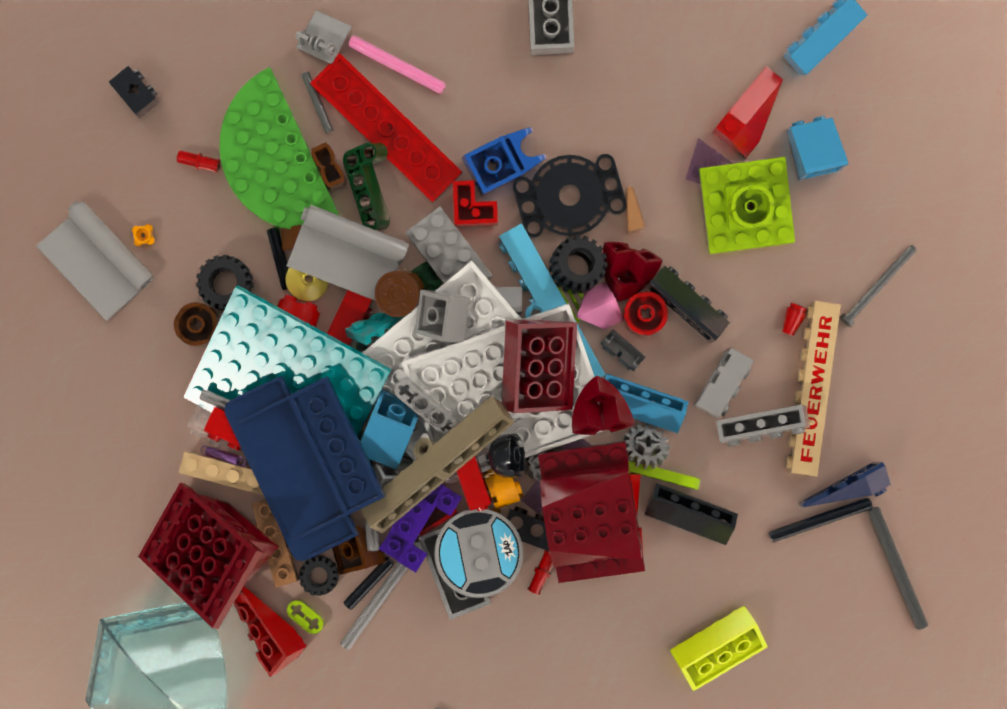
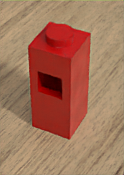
(474, 485)

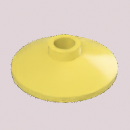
(303, 290)

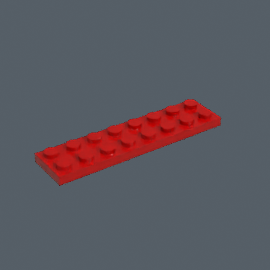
(383, 123)

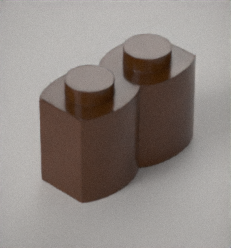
(327, 163)

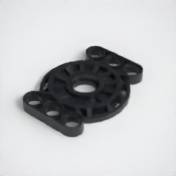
(592, 195)

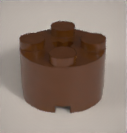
(188, 317)

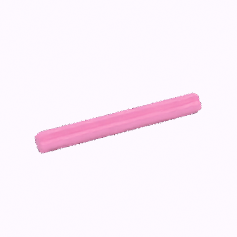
(396, 64)

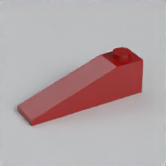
(748, 117)
(274, 638)

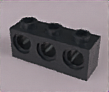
(525, 530)

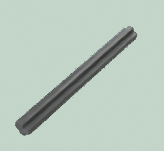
(898, 568)

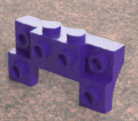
(404, 532)

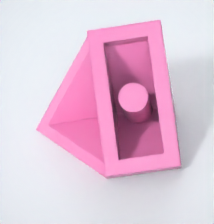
(600, 307)

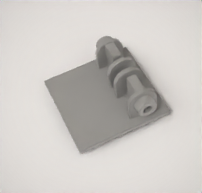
(323, 37)

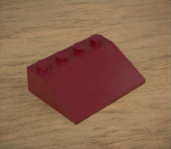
(539, 365)

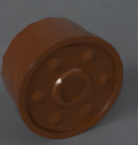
(398, 292)

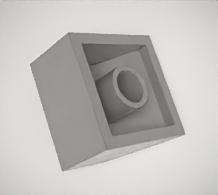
(442, 316)

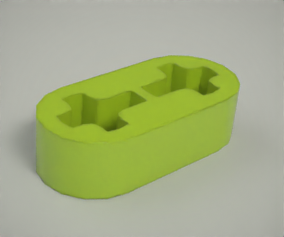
(302, 621)

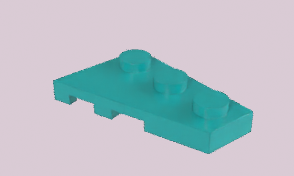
(375, 326)

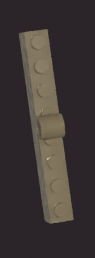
(437, 463)

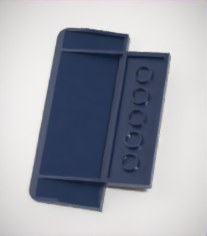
(305, 462)

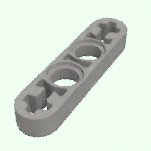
(427, 412)

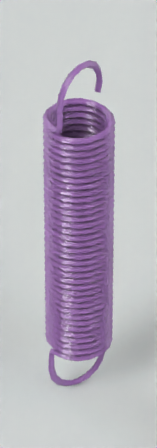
(222, 455)

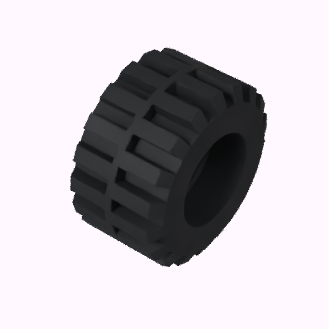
(584, 249)
(212, 269)

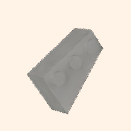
(724, 383)

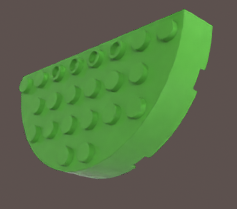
(269, 157)

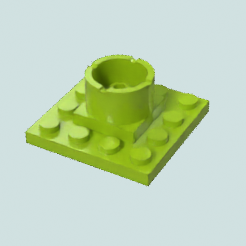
(725, 200)

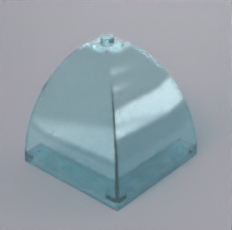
(157, 662)

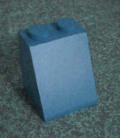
(816, 148)
(388, 430)

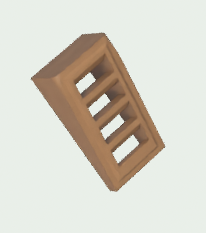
(633, 213)

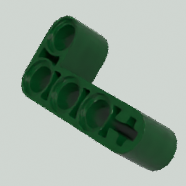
(374, 213)

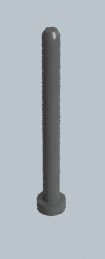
(849, 318)

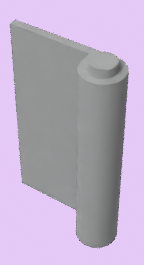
(344, 251)
(95, 261)

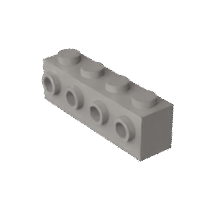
(763, 424)

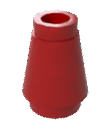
(793, 318)

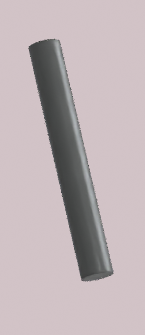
(317, 103)

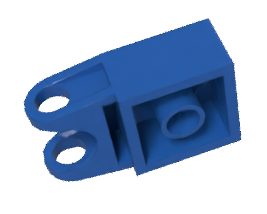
(508, 159)

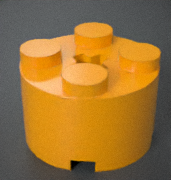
(502, 490)

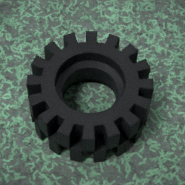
(305, 575)

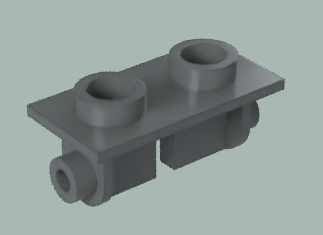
(627, 353)

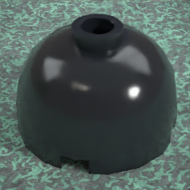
(506, 456)

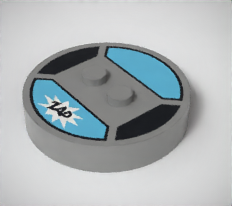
(478, 553)

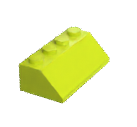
(719, 648)

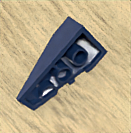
(863, 482)

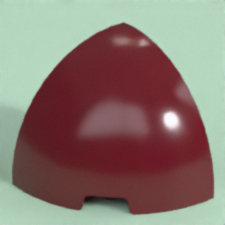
(628, 269)
(600, 409)

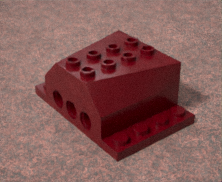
(590, 512)
(205, 552)

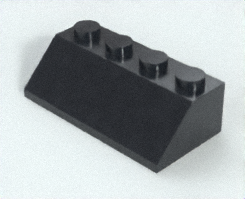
(688, 304)

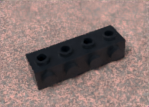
(691, 514)

